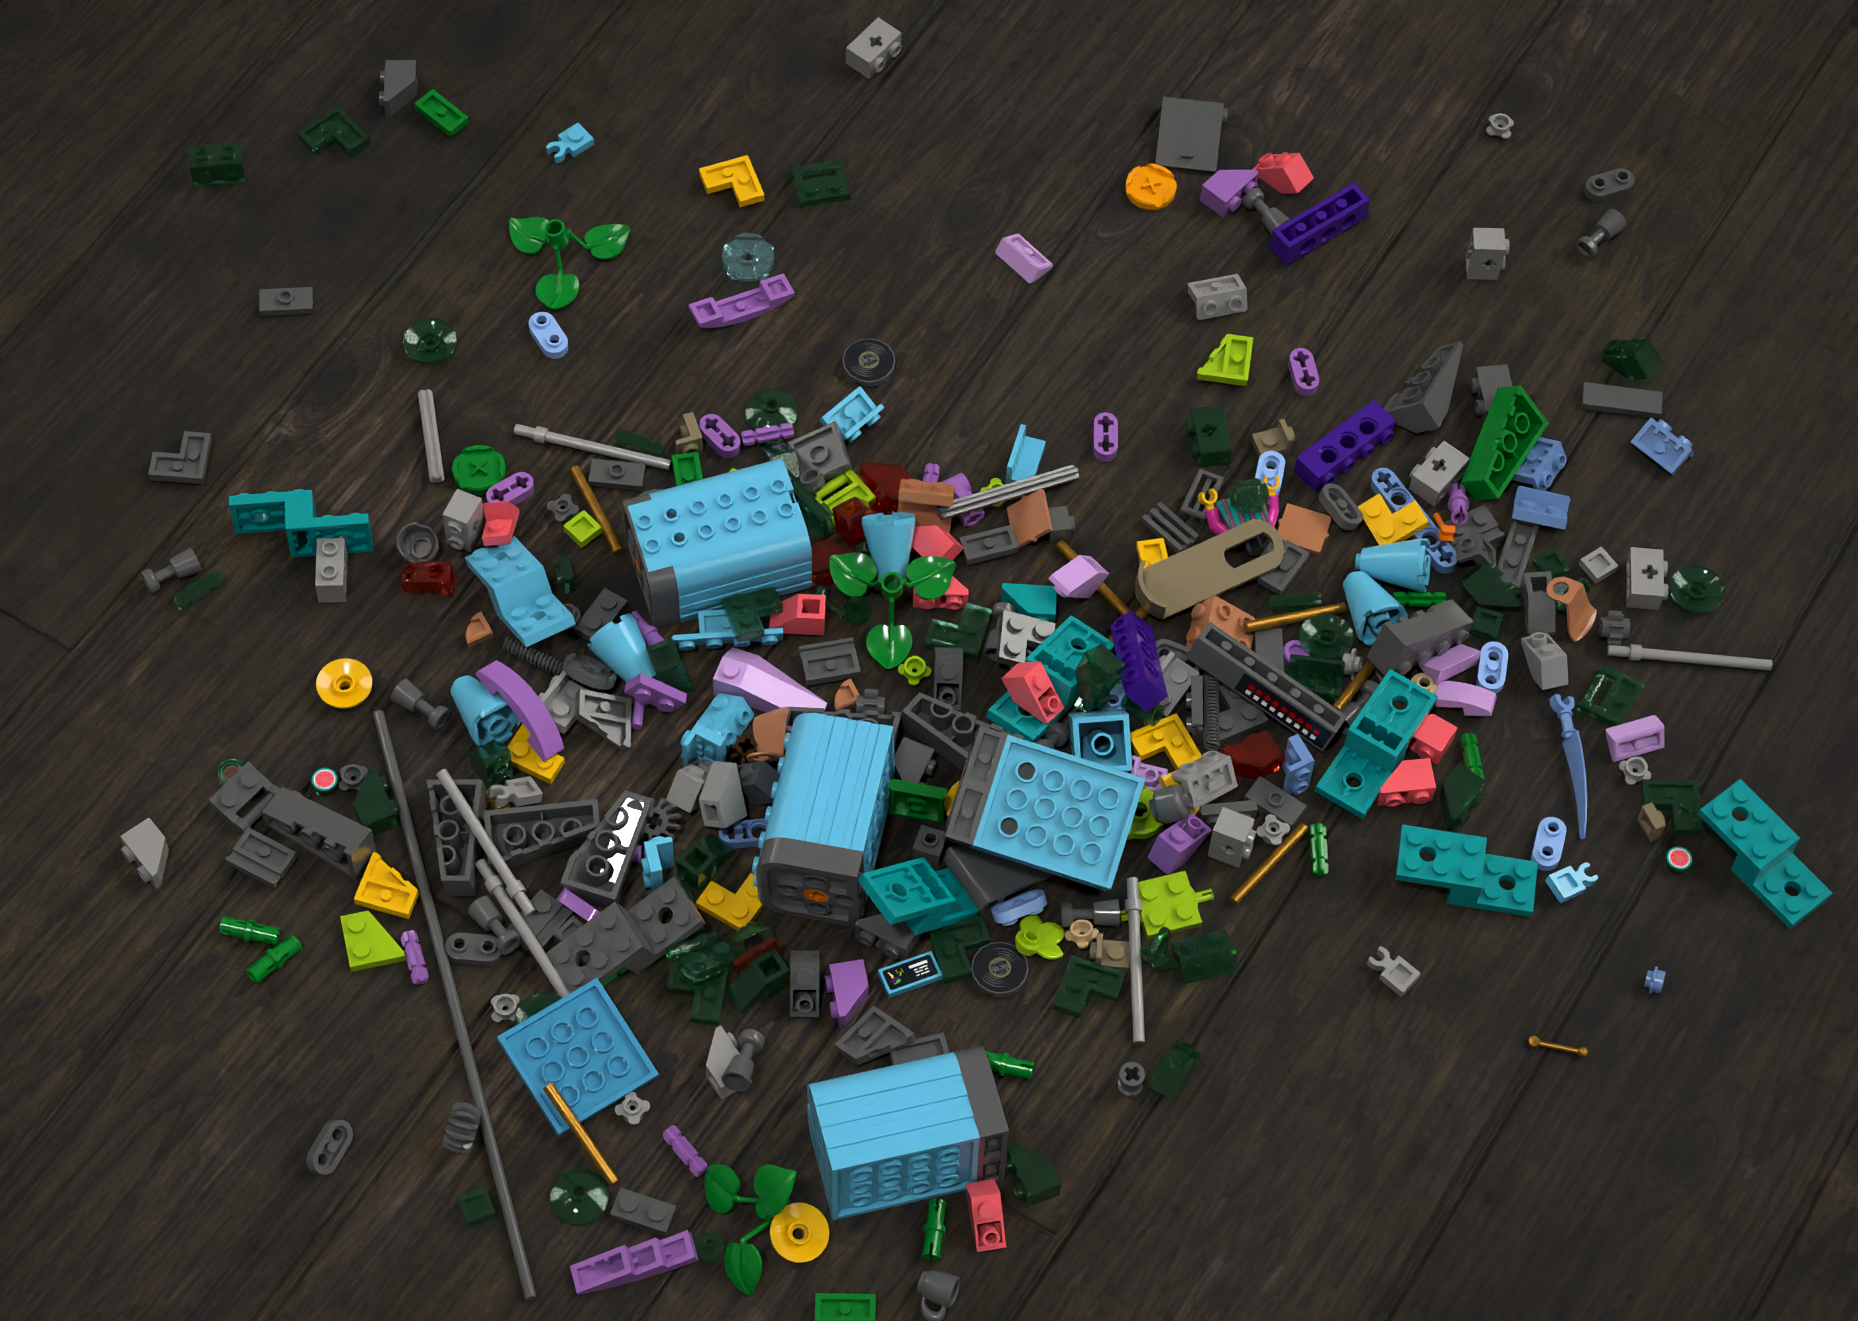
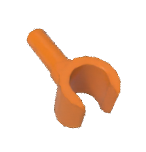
(1445, 531)

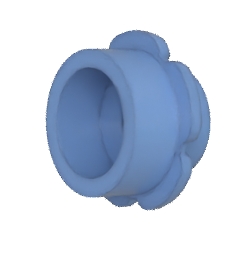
(1655, 980)

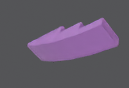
(633, 1263)

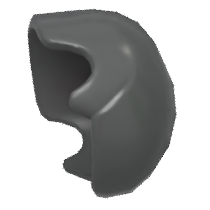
(417, 543)

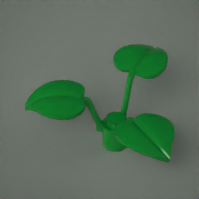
(534, 232)
(928, 576)
(774, 1188)

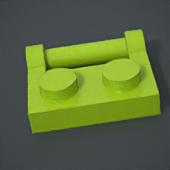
(855, 489)

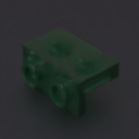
(216, 164)
(815, 515)
(1318, 675)
(1205, 956)

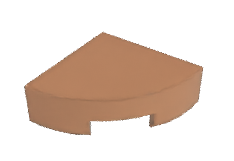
(478, 630)
(846, 696)

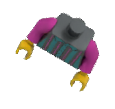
(1223, 517)

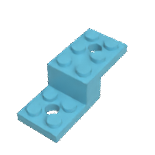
(520, 591)

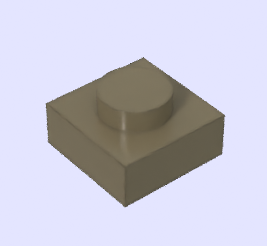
(1651, 821)

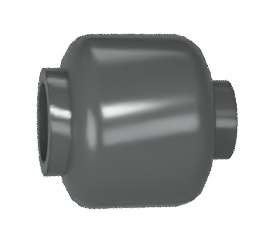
(1171, 804)

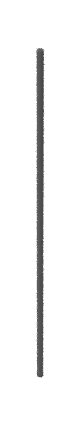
(455, 1009)

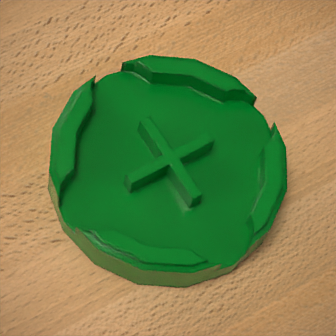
(478, 469)

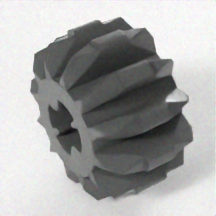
(665, 813)
(461, 1127)

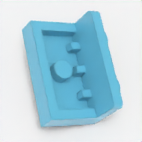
(852, 414)
(728, 715)
(703, 744)
(658, 856)

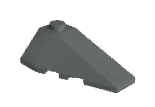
(1429, 393)
(603, 861)

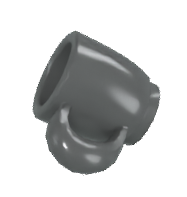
(939, 1289)

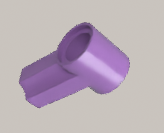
(963, 489)

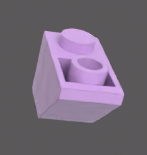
(1079, 577)

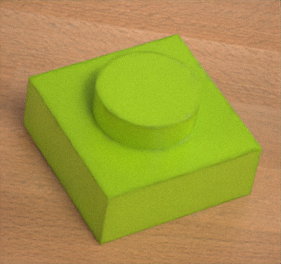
(582, 528)

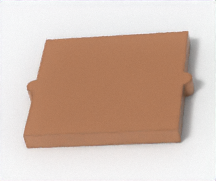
(1030, 518)
(1304, 528)

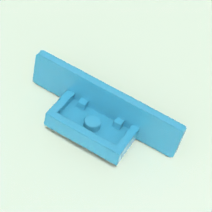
(716, 631)

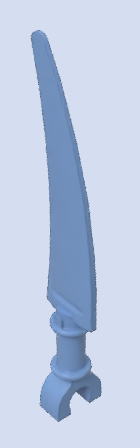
(1574, 754)

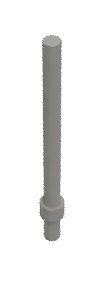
(542, 436)
(1636, 653)
(496, 886)
(514, 887)
(1133, 907)

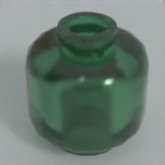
(1249, 496)

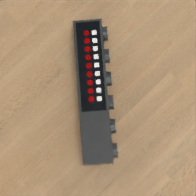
(1266, 686)

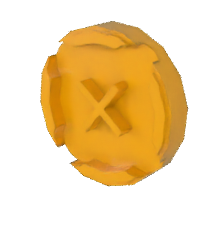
(1150, 187)

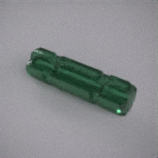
(639, 442)
(198, 590)
(1295, 601)

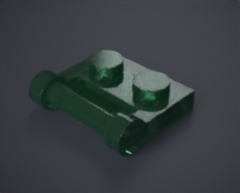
(821, 189)
(1617, 701)

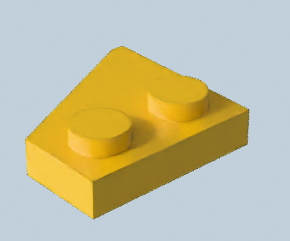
(385, 889)

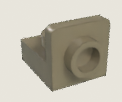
(691, 436)
(1275, 439)
(1110, 953)

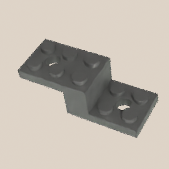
(626, 936)

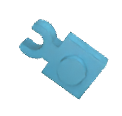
(571, 141)
(1568, 883)

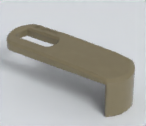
(1203, 571)

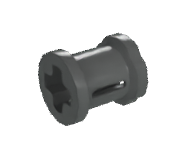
(1135, 1076)

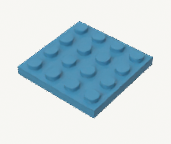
(582, 1050)

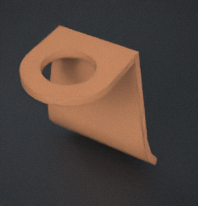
(1579, 610)
(769, 735)

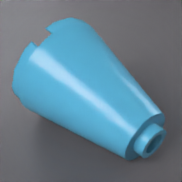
(889, 540)
(1398, 563)
(1370, 606)
(623, 648)
(483, 714)

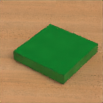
(917, 801)

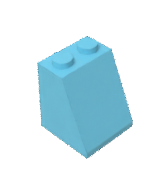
(1101, 737)

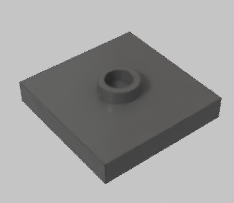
(823, 450)

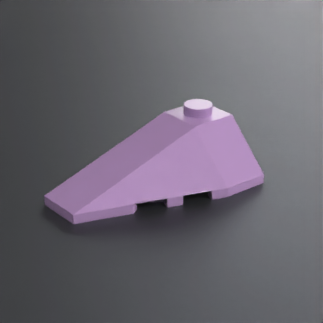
(760, 683)

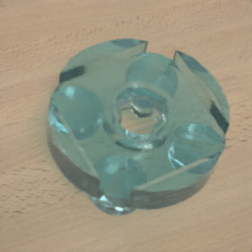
(748, 270)

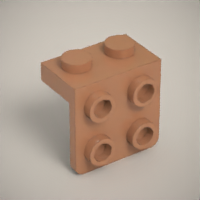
(922, 499)
(1224, 616)

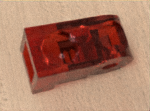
(428, 577)

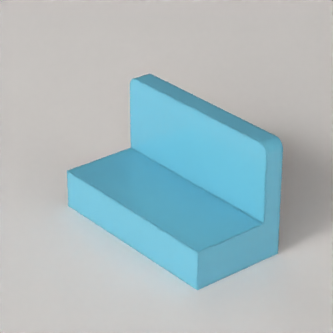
(1024, 457)

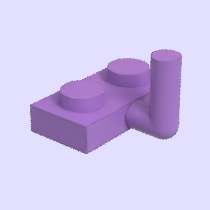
(653, 692)

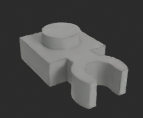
(519, 791)
(1395, 974)

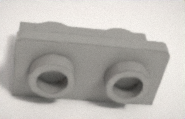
(1218, 296)
(1177, 681)
(560, 700)
(1207, 777)

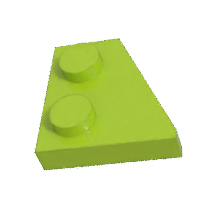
(1229, 362)
(368, 942)

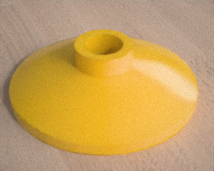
(344, 673)
(813, 1227)

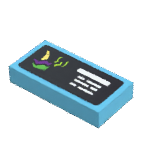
(910, 974)

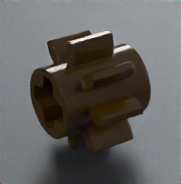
(743, 745)

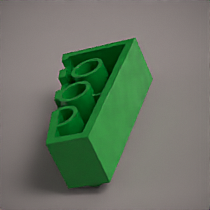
(1503, 443)

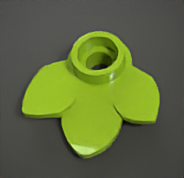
(1039, 938)

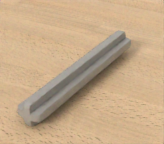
(431, 436)

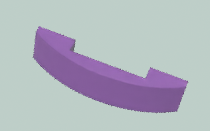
(743, 306)
(526, 705)

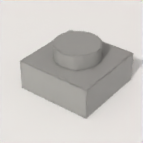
(1598, 565)

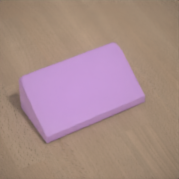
(1023, 257)
(1451, 663)
(1635, 738)

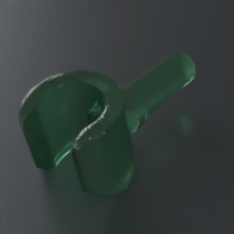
(829, 604)

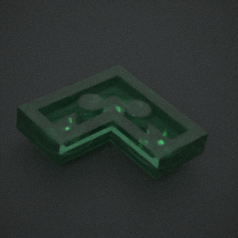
(334, 127)
(746, 609)
(966, 635)
(1678, 796)
(951, 943)
(1085, 978)
(707, 994)

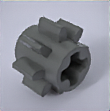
(1614, 627)
(870, 701)

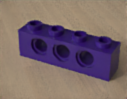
(1319, 224)
(1371, 420)
(1138, 651)

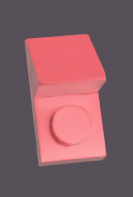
(500, 523)

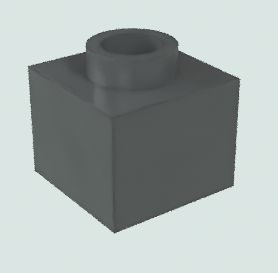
(1061, 524)
(930, 851)

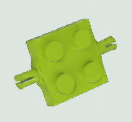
(1169, 903)

